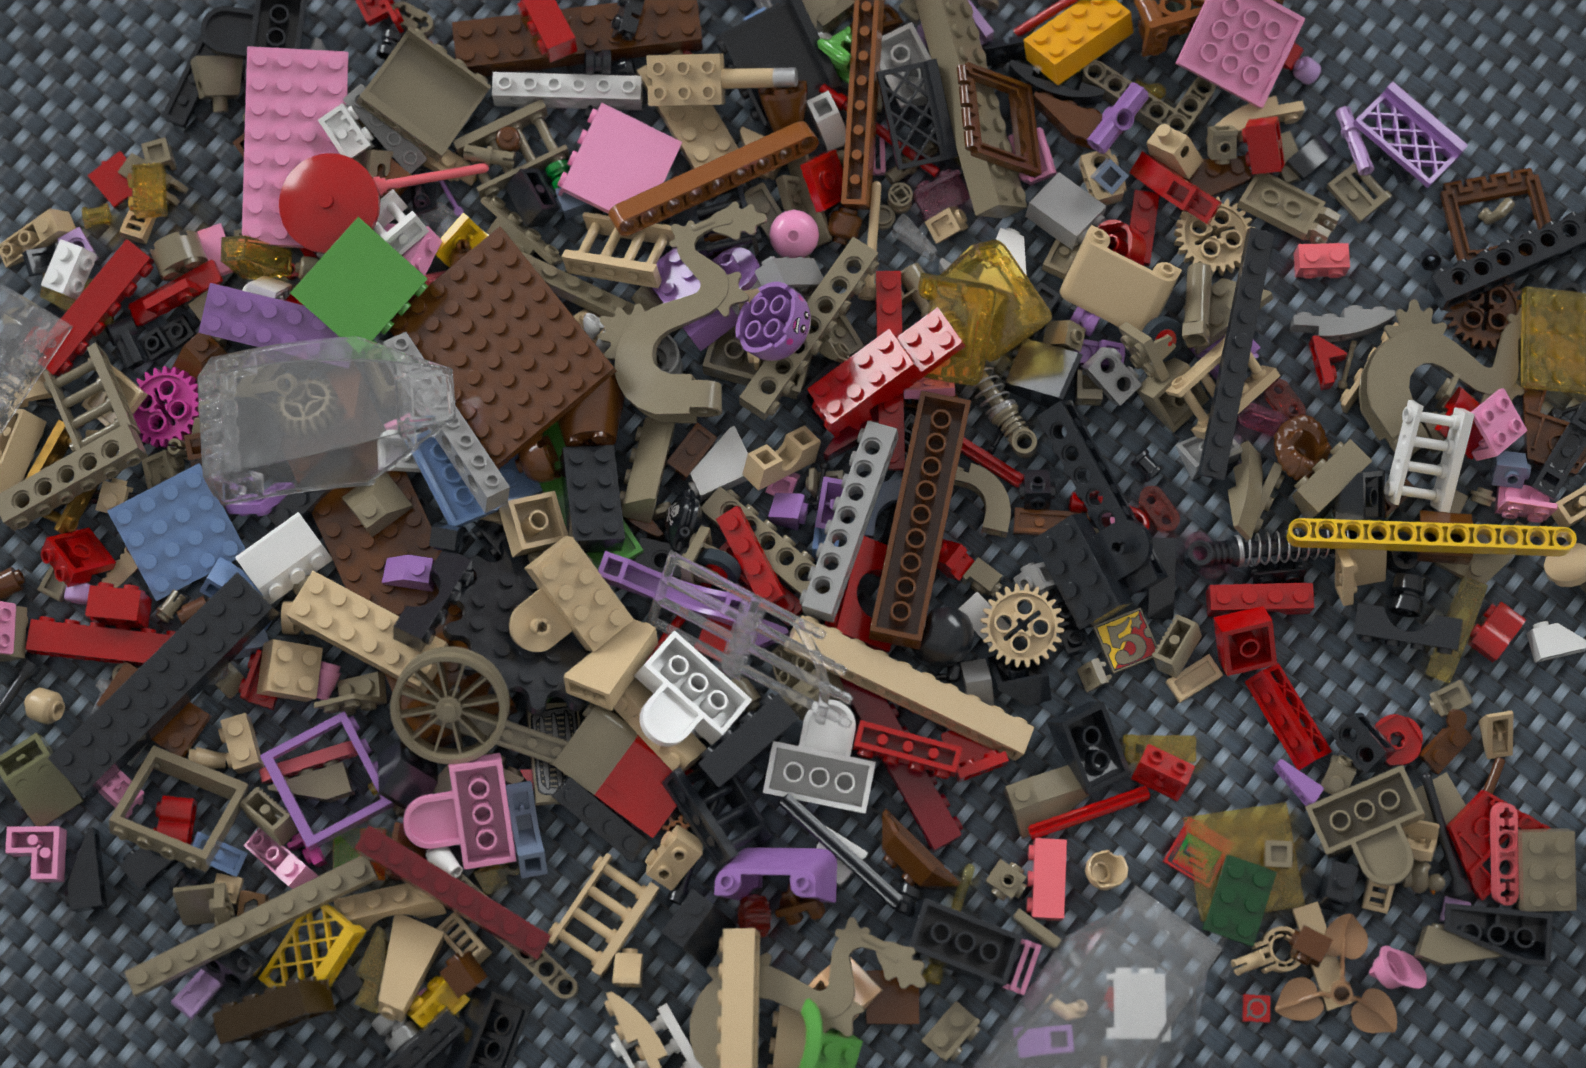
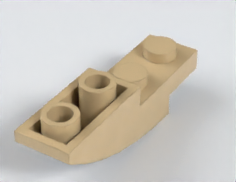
(1287, 113)
(635, 1028)

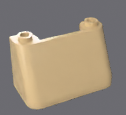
(1116, 285)

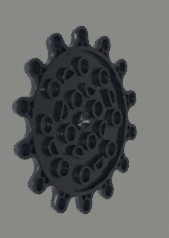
(485, 630)

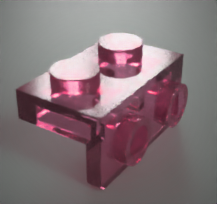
(940, 194)

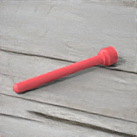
(384, 185)

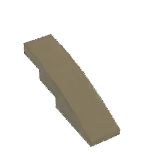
(1247, 493)

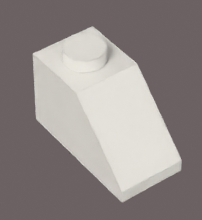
(1553, 641)

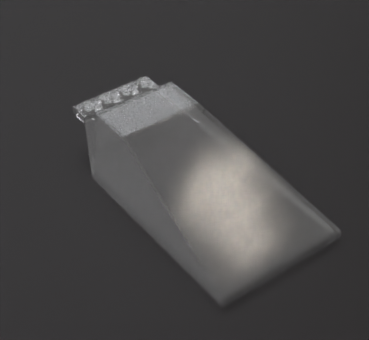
(1111, 995)

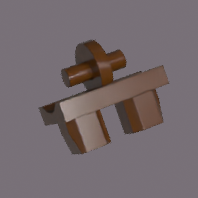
(792, 907)

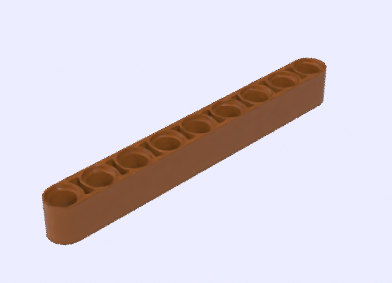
(713, 178)

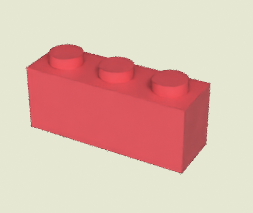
(1047, 879)

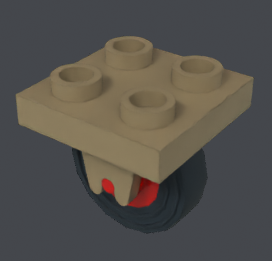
(1154, 345)
(704, 554)

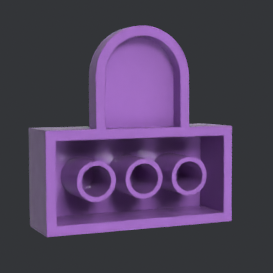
(680, 282)

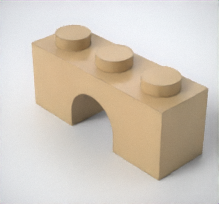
(768, 466)

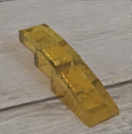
(1466, 607)

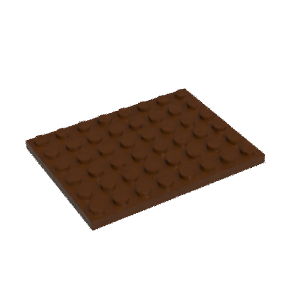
(509, 343)

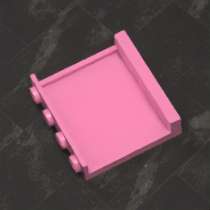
(617, 159)

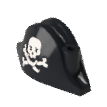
(683, 519)

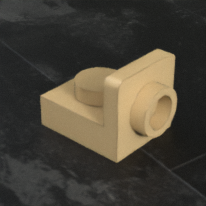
(947, 224)

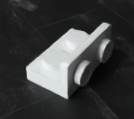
(345, 131)

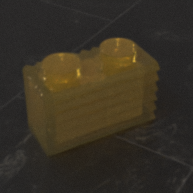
(148, 190)

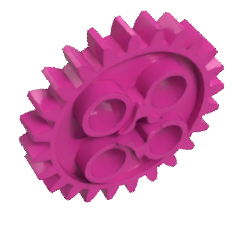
(183, 394)

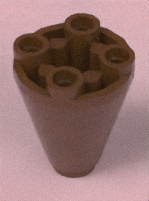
(784, 104)

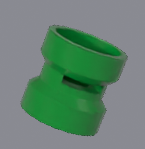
(555, 171)

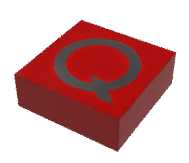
(1256, 1008)

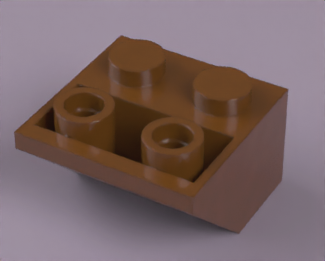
(1441, 557)

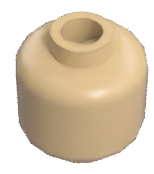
(44, 706)

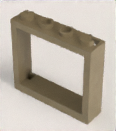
(193, 774)

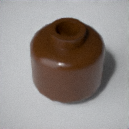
(844, 225)

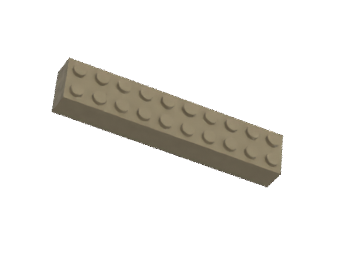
(955, 41)

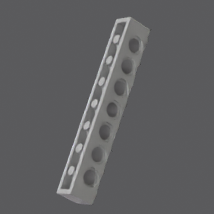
(464, 449)
(826, 605)

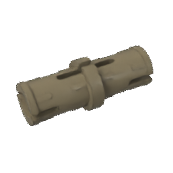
(489, 155)

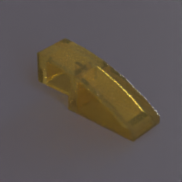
(372, 971)

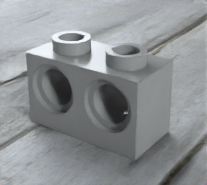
(1108, 379)

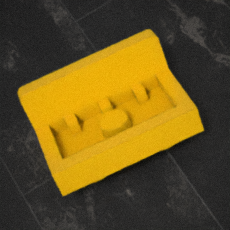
(461, 229)

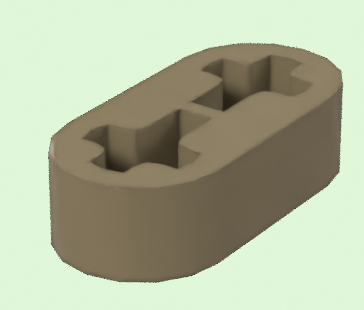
(414, 14)

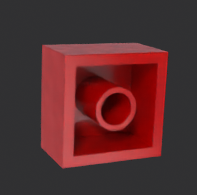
(118, 605)
(1245, 640)

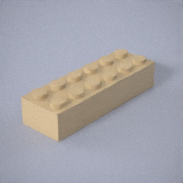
(356, 627)

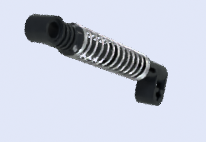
(1236, 551)

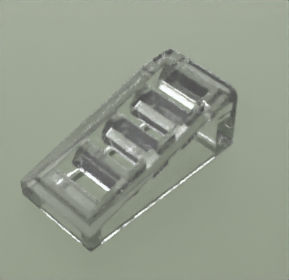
(911, 236)

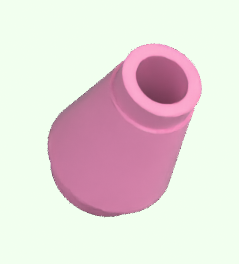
(328, 679)

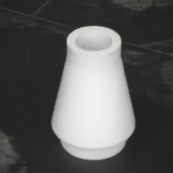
(445, 860)

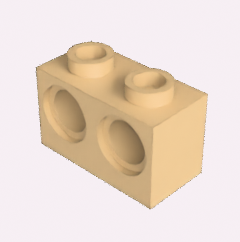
(1087, 168)

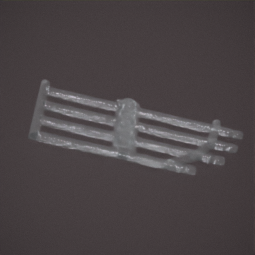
(743, 636)

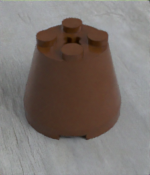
(595, 418)

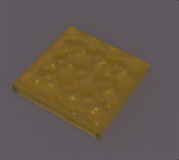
(1553, 340)
(1242, 836)

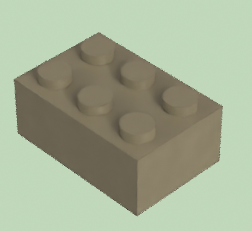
(1546, 870)

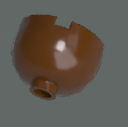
(539, 460)

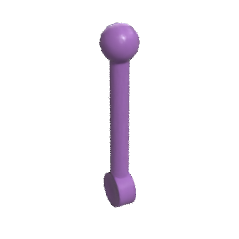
(457, 210)

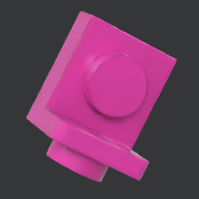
(314, 856)

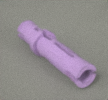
(1354, 140)

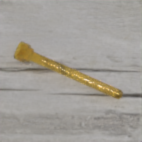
(933, 972)

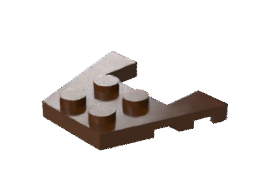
(1542, 430)

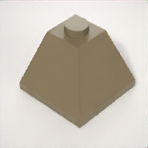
(377, 504)

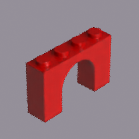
(850, 617)

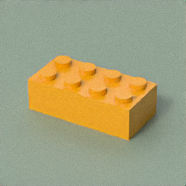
(1077, 37)

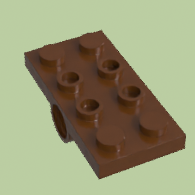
(180, 732)

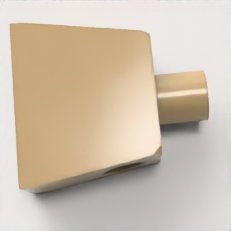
(1168, 147)

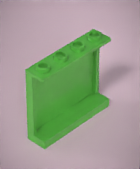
(360, 284)

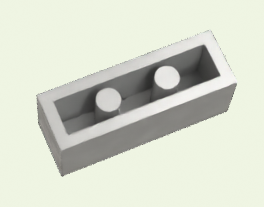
(798, 273)

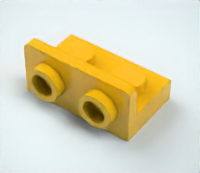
(434, 1000)

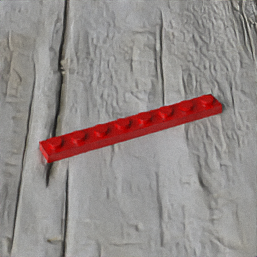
(890, 317)

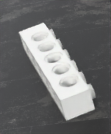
(567, 90)

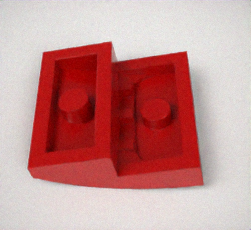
(1463, 400)

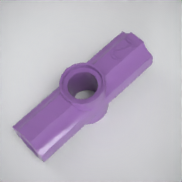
(1126, 108)

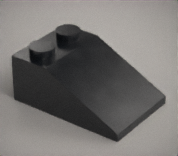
(1090, 746)

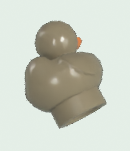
(1419, 880)

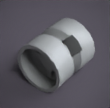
(396, 1032)

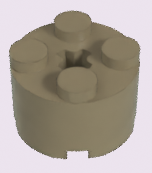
(178, 254)

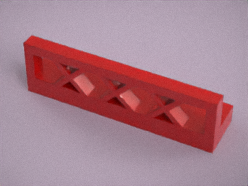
(1285, 717)

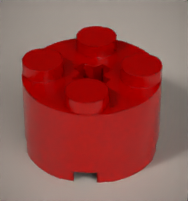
(1125, 240)

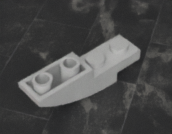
(1351, 324)

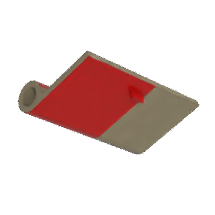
(618, 769)

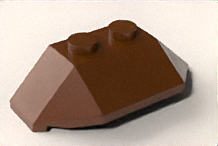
(912, 858)

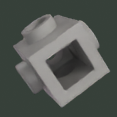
(1035, 576)

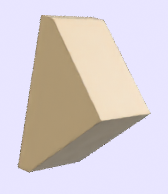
(1497, 734)

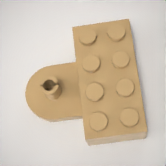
(569, 599)

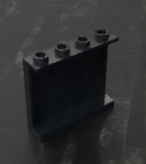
(778, 39)

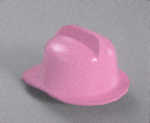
(1398, 969)

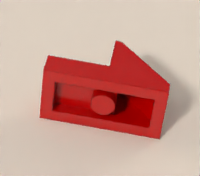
(1323, 355)

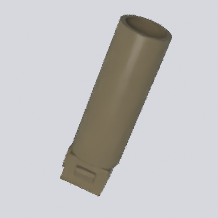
(1197, 305)

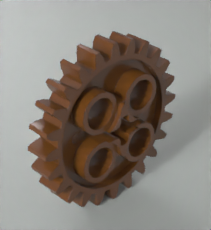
(1498, 311)

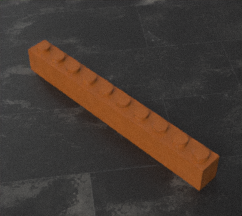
(862, 104)

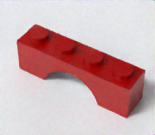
(1278, 597)

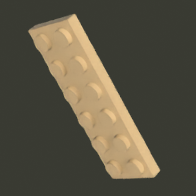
(696, 126)

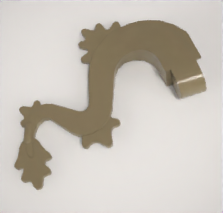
(638, 335)
(1418, 342)
(834, 1003)

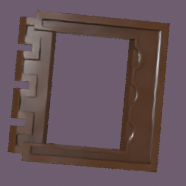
(1027, 155)
(1478, 190)

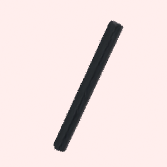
(840, 850)

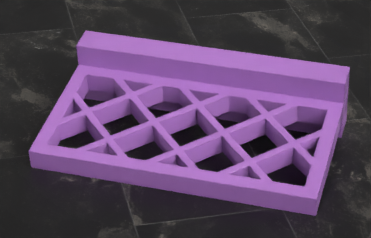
(1421, 124)

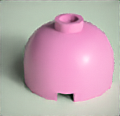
(794, 234)

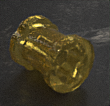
(96, 216)

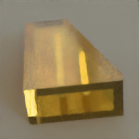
(255, 258)

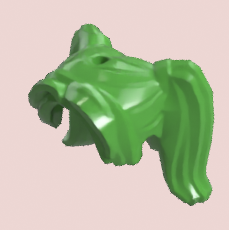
(839, 51)

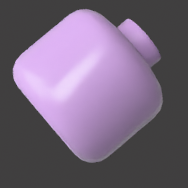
(1306, 70)
(77, 594)

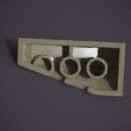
(1043, 797)

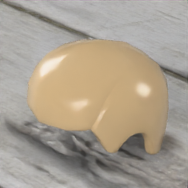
(1106, 870)

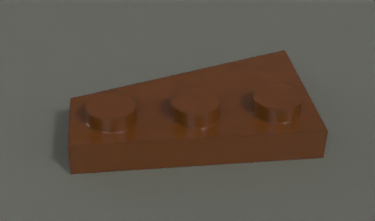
(1221, 178)

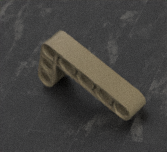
(1169, 115)

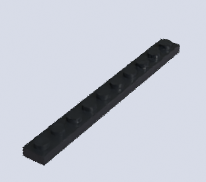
(1235, 354)

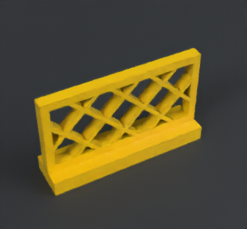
(337, 953)

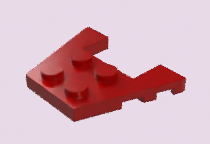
(1472, 838)

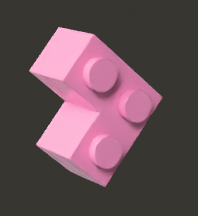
(46, 848)

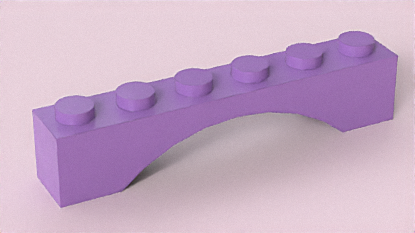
(644, 581)

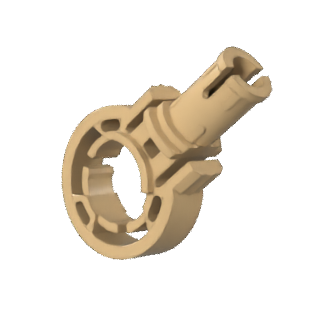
(1257, 958)

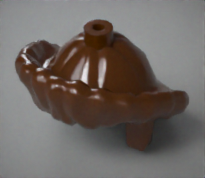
(1300, 446)

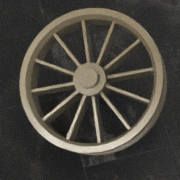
(450, 705)

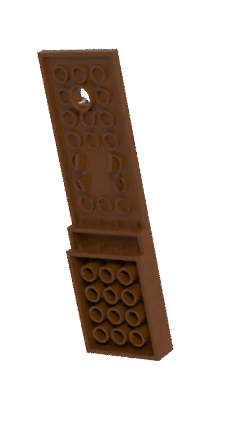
(362, 566)

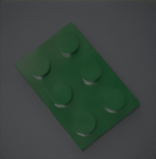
(1239, 900)

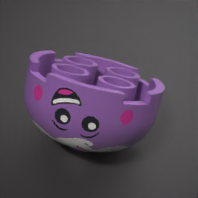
(773, 322)

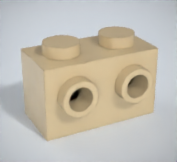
(241, 743)
(674, 857)

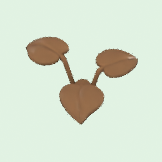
(1370, 1014)

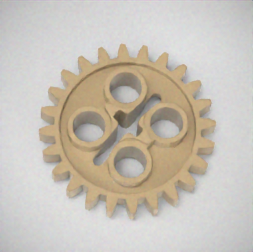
(1225, 254)
(1007, 607)

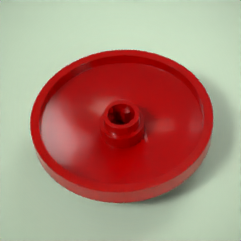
(325, 198)

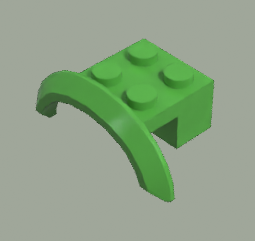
(829, 1048)

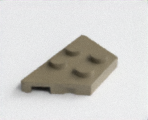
(1220, 308)

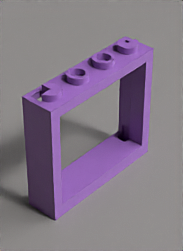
(313, 841)

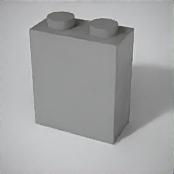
(1065, 211)

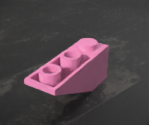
(279, 860)

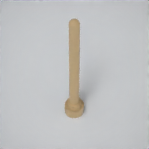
(869, 292)

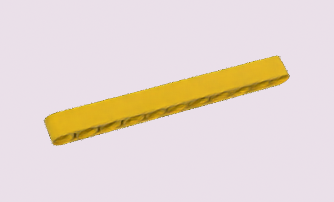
(1441, 531)

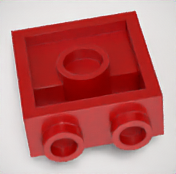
(76, 556)

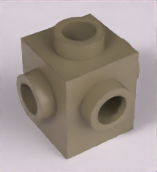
(1011, 872)

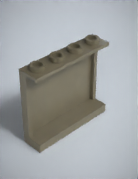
(424, 93)

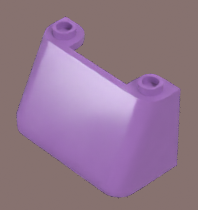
(811, 872)

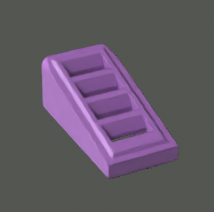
(1303, 786)

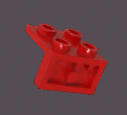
(974, 757)

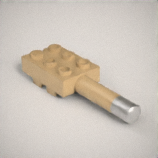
(703, 80)

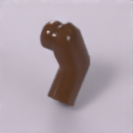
(461, 249)

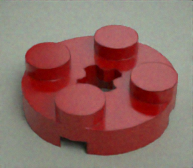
(1411, 736)

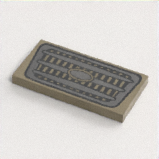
(558, 722)

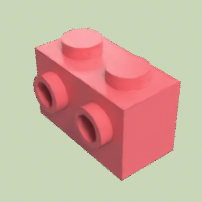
(1321, 260)

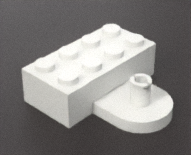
(686, 695)
(822, 765)

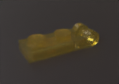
(1178, 745)

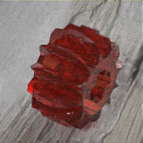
(755, 913)

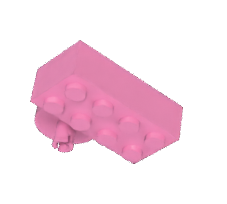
(469, 815)

